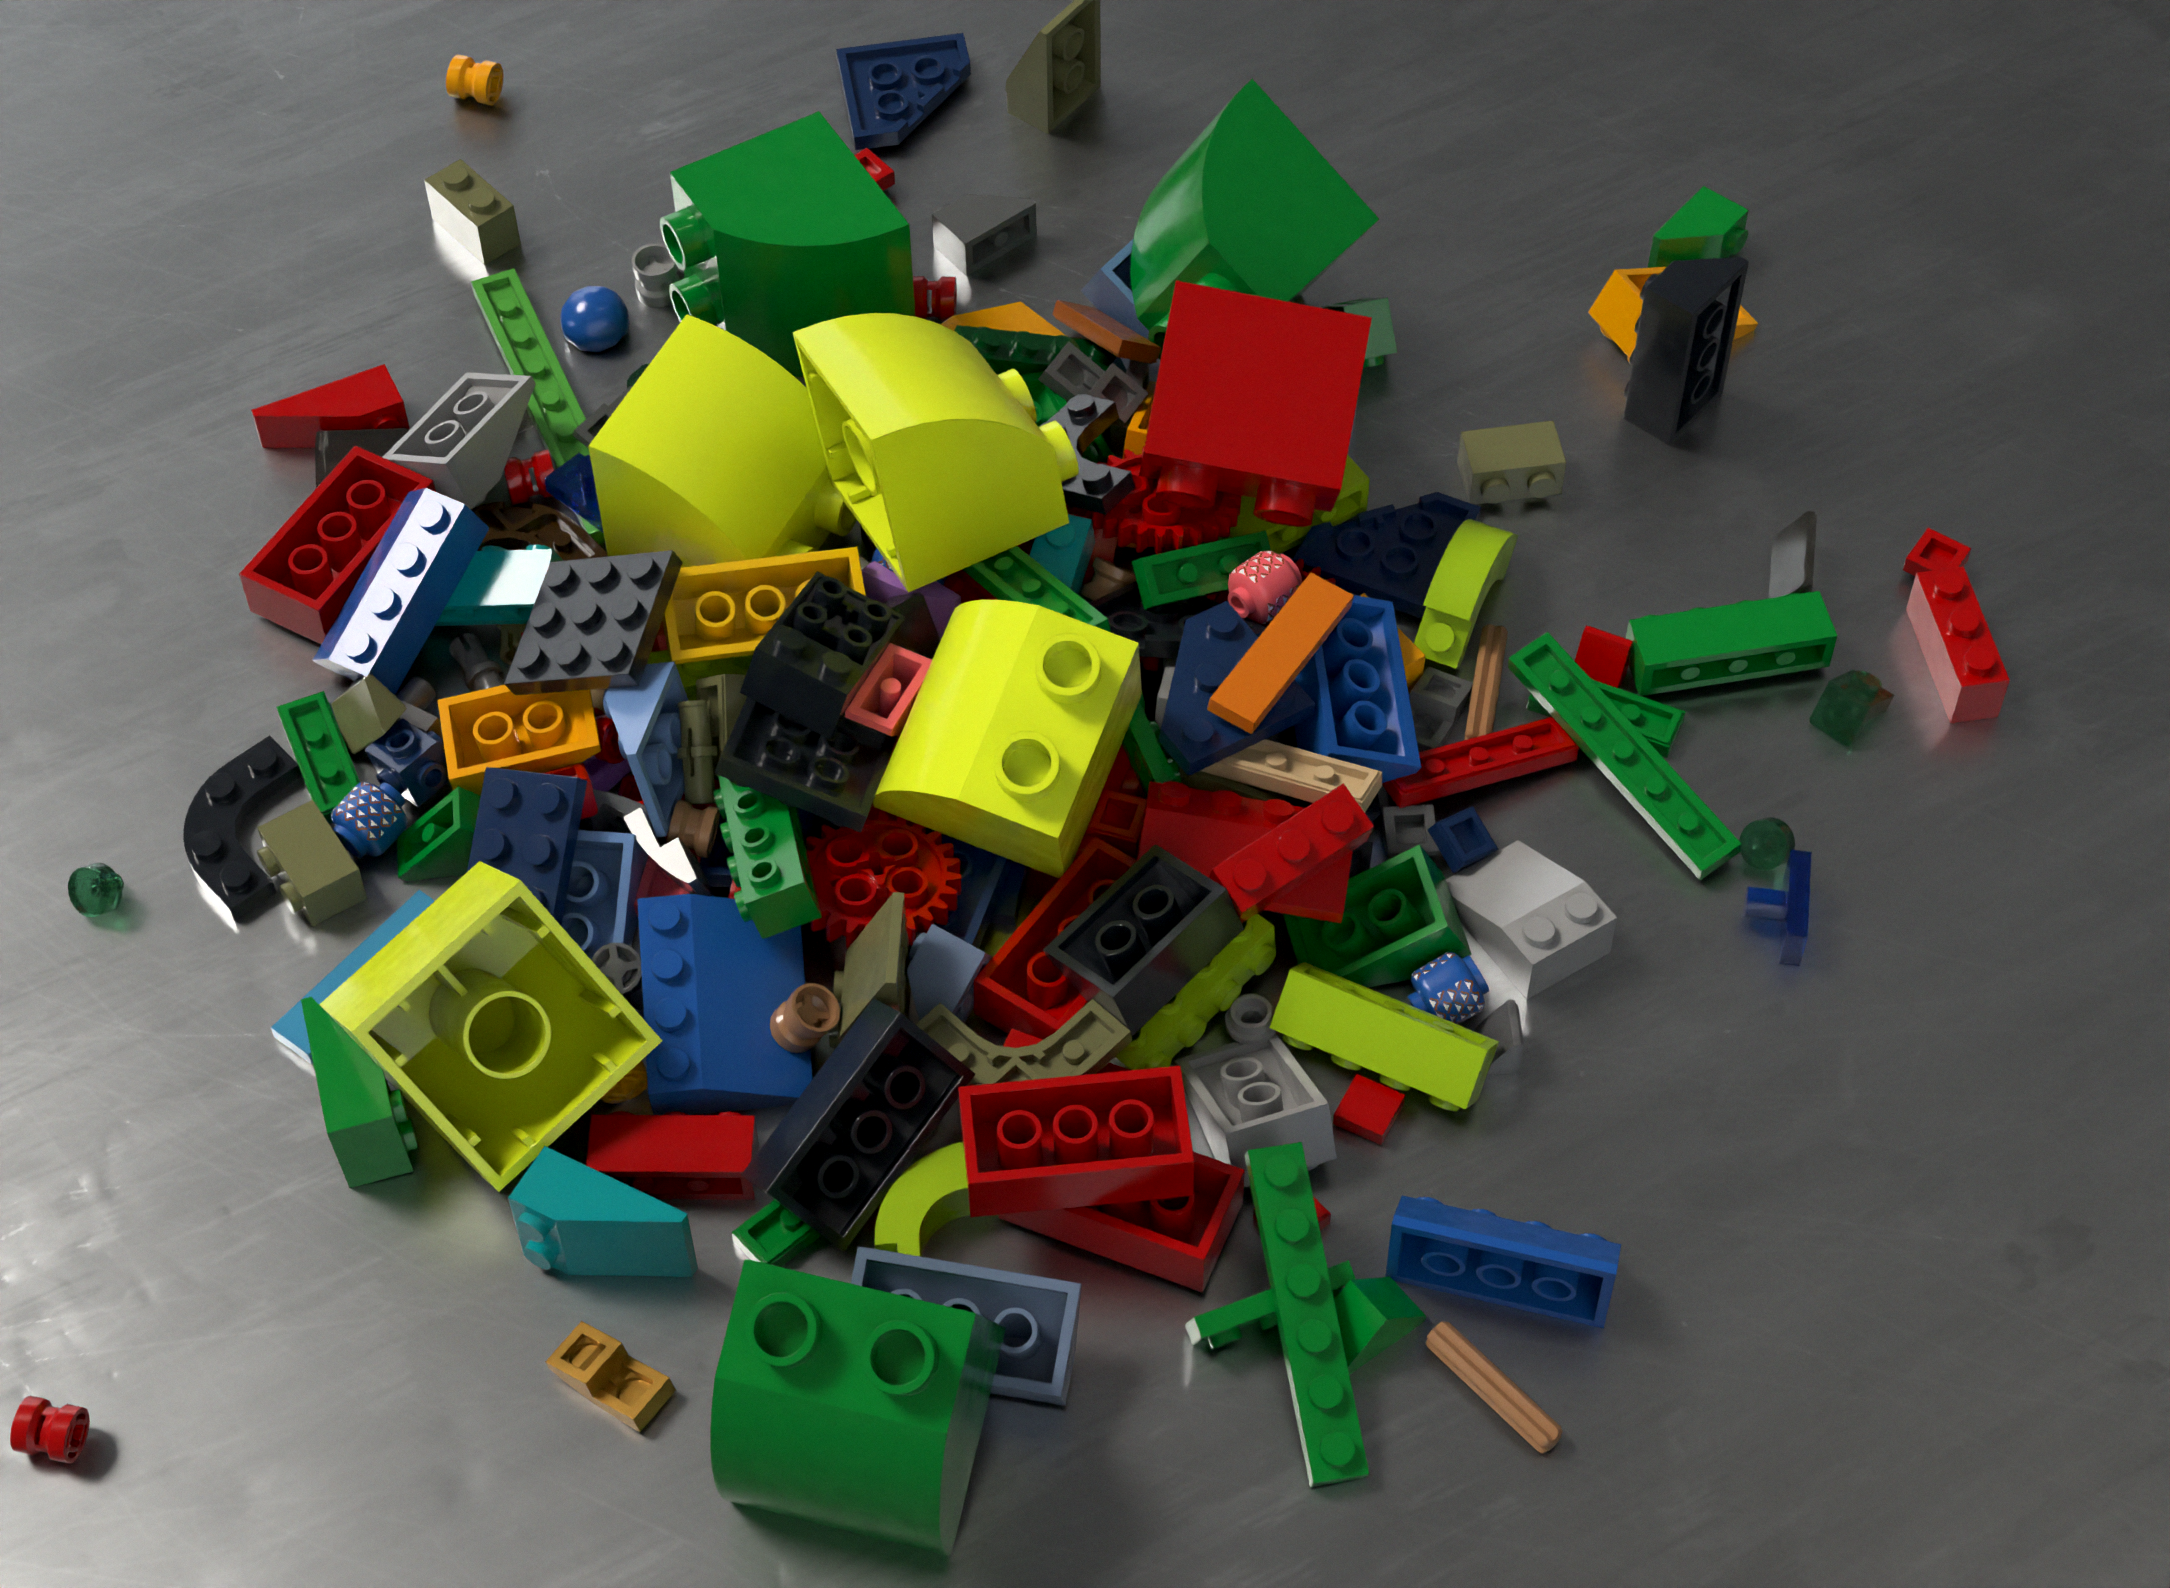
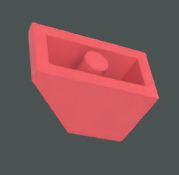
(889, 691)

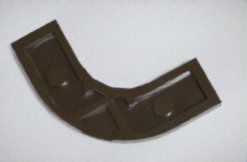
(520, 527)

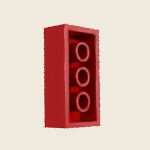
(326, 544)
(1076, 1141)
(1159, 1236)

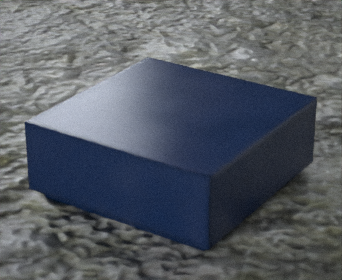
(1462, 839)

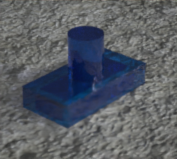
(575, 488)
(1787, 906)

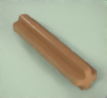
(1486, 681)
(1494, 1387)

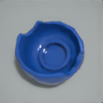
(594, 318)

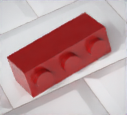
(1957, 645)
(1293, 852)
(676, 1153)

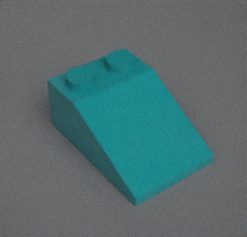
(597, 1224)

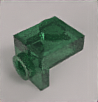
(1848, 704)

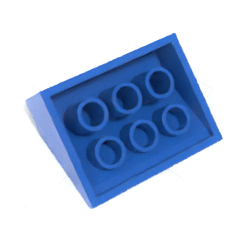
(711, 1003)

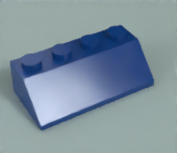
(403, 589)
(1361, 694)
(1502, 1260)

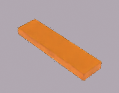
(1280, 653)

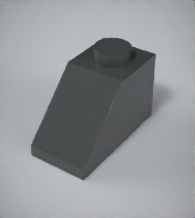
(982, 228)

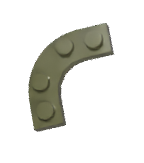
(1077, 1048)

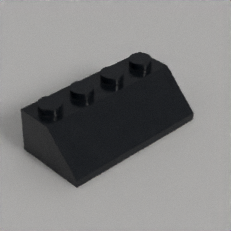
(1683, 343)
(858, 1124)

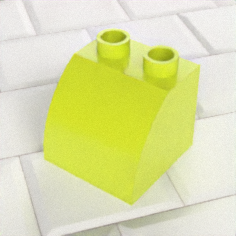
(931, 443)
(714, 457)
(1014, 731)
(492, 1022)

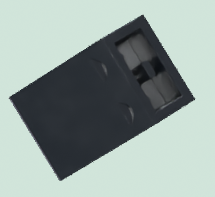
(820, 654)

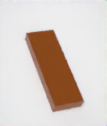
(1106, 332)

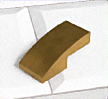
(610, 1377)

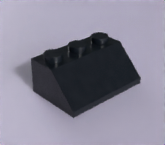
(1145, 937)

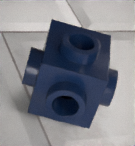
(410, 761)

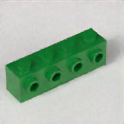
(1730, 643)
(767, 859)

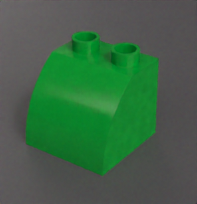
(1243, 213)
(785, 239)
(850, 1405)

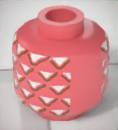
(1263, 585)

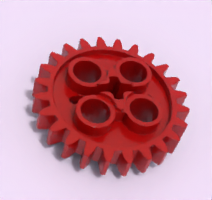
(1159, 524)
(861, 870)

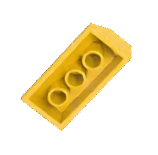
(734, 604)

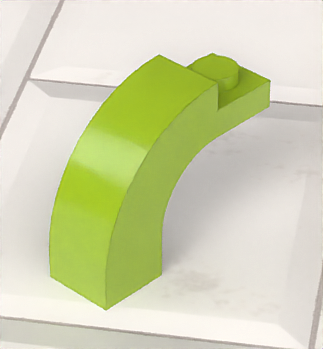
(1459, 587)
(923, 1201)

